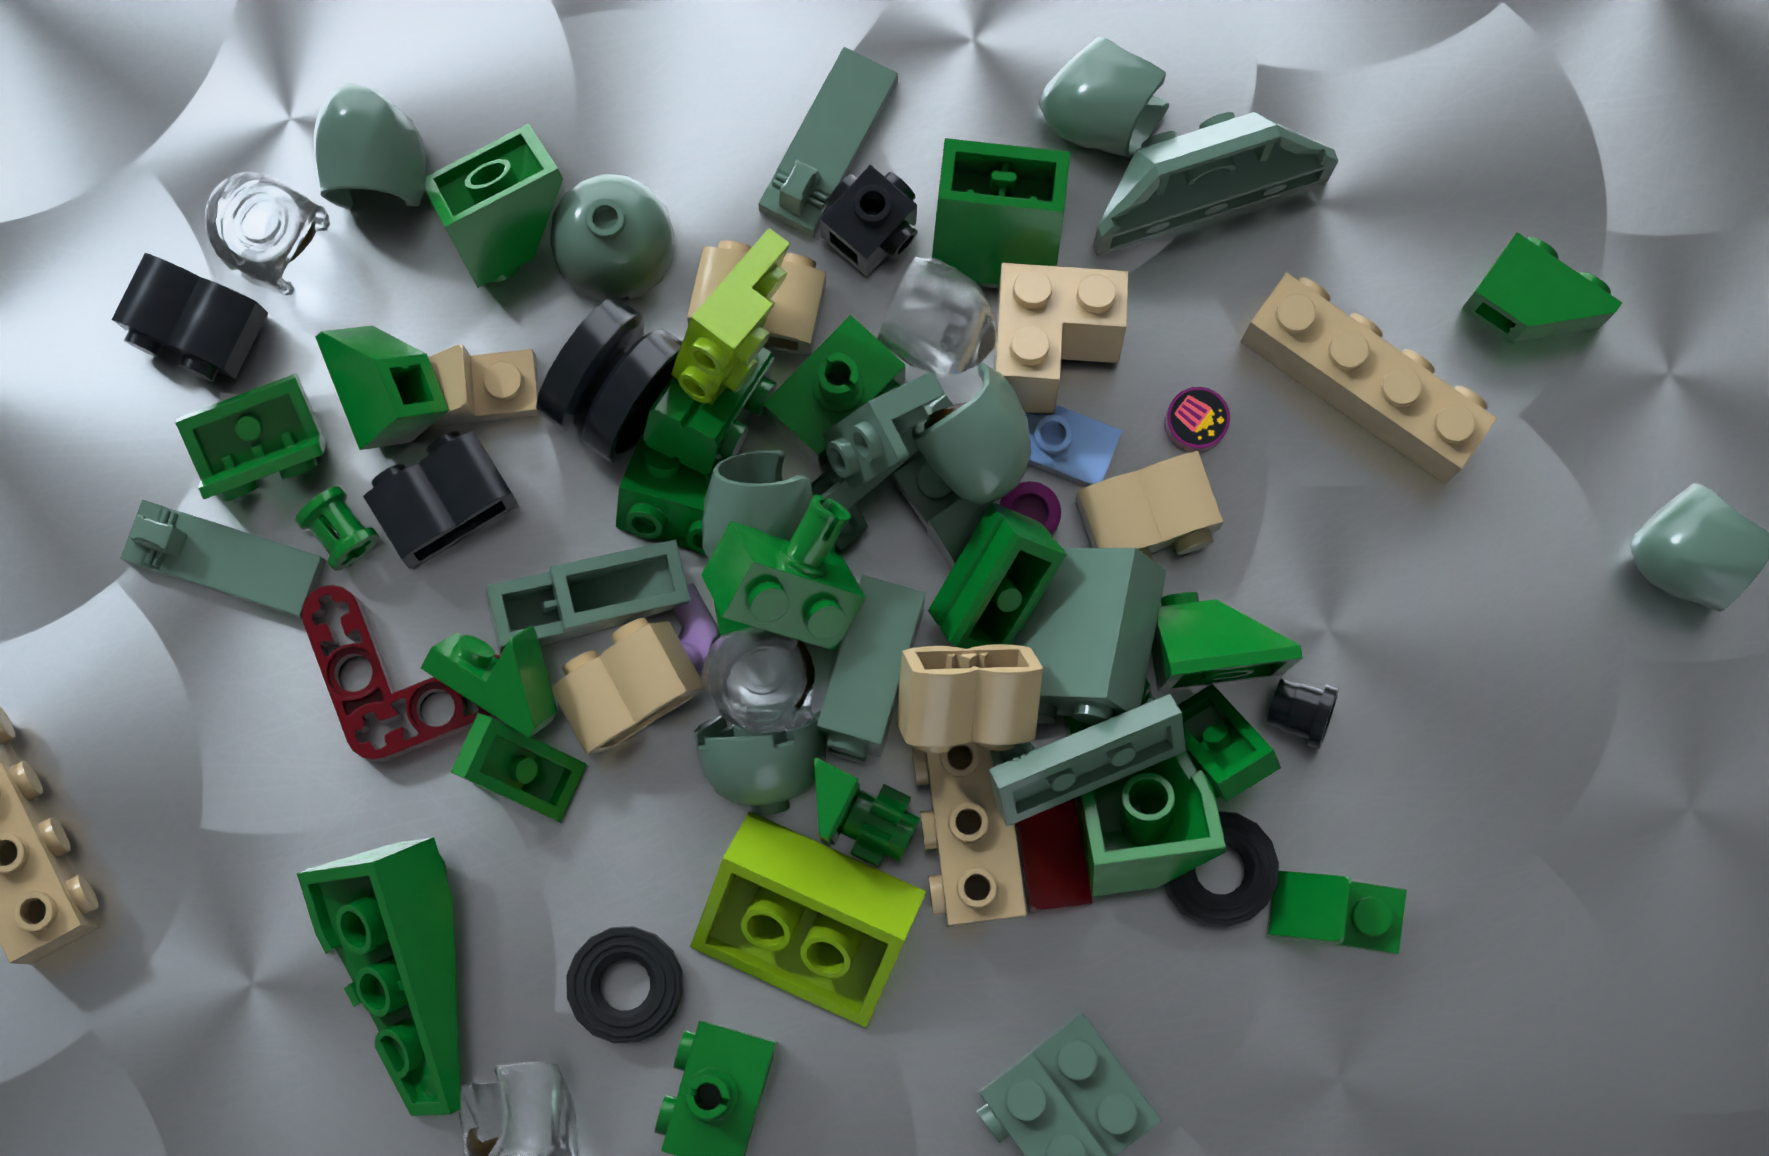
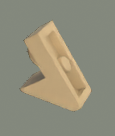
(486, 385)

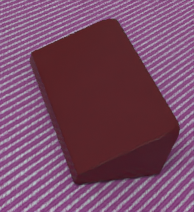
(1053, 859)

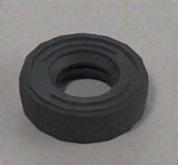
(1255, 889)
(585, 976)

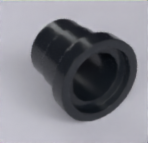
(1303, 710)

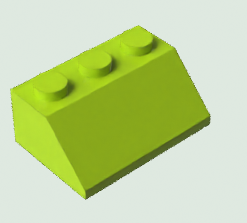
(806, 918)

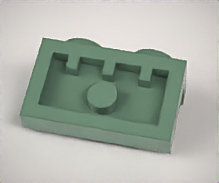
(870, 437)

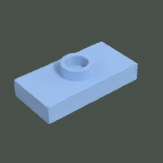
(1071, 445)

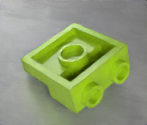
(730, 324)

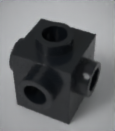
(870, 218)

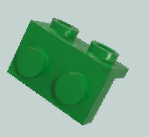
(252, 438)
(662, 498)

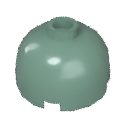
(612, 237)
(759, 767)

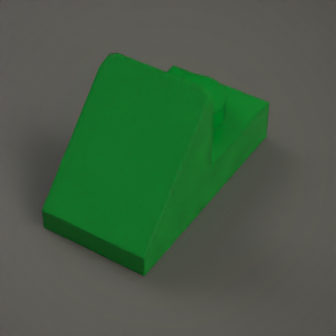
(508, 687)
(1225, 744)
(518, 767)
(1337, 912)

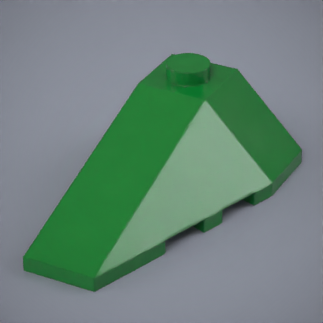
(1148, 823)
(395, 935)

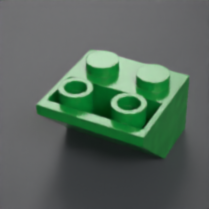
(999, 207)

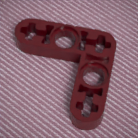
(379, 695)

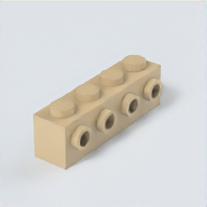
(1368, 377)
(974, 846)
(39, 894)

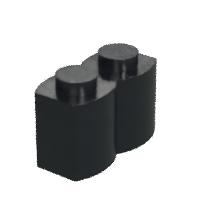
(189, 317)
(439, 497)

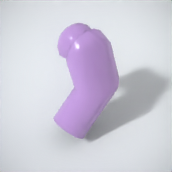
(698, 628)

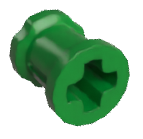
(337, 528)

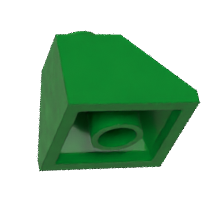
(497, 203)
(1214, 645)

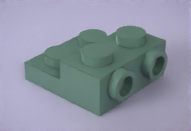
(1067, 1098)

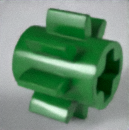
(880, 825)

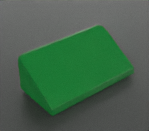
(835, 799)

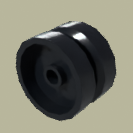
(608, 378)

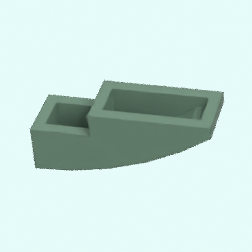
(589, 594)

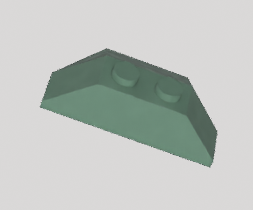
(1208, 175)

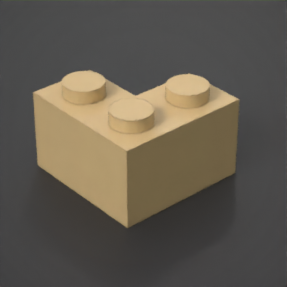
(1054, 317)

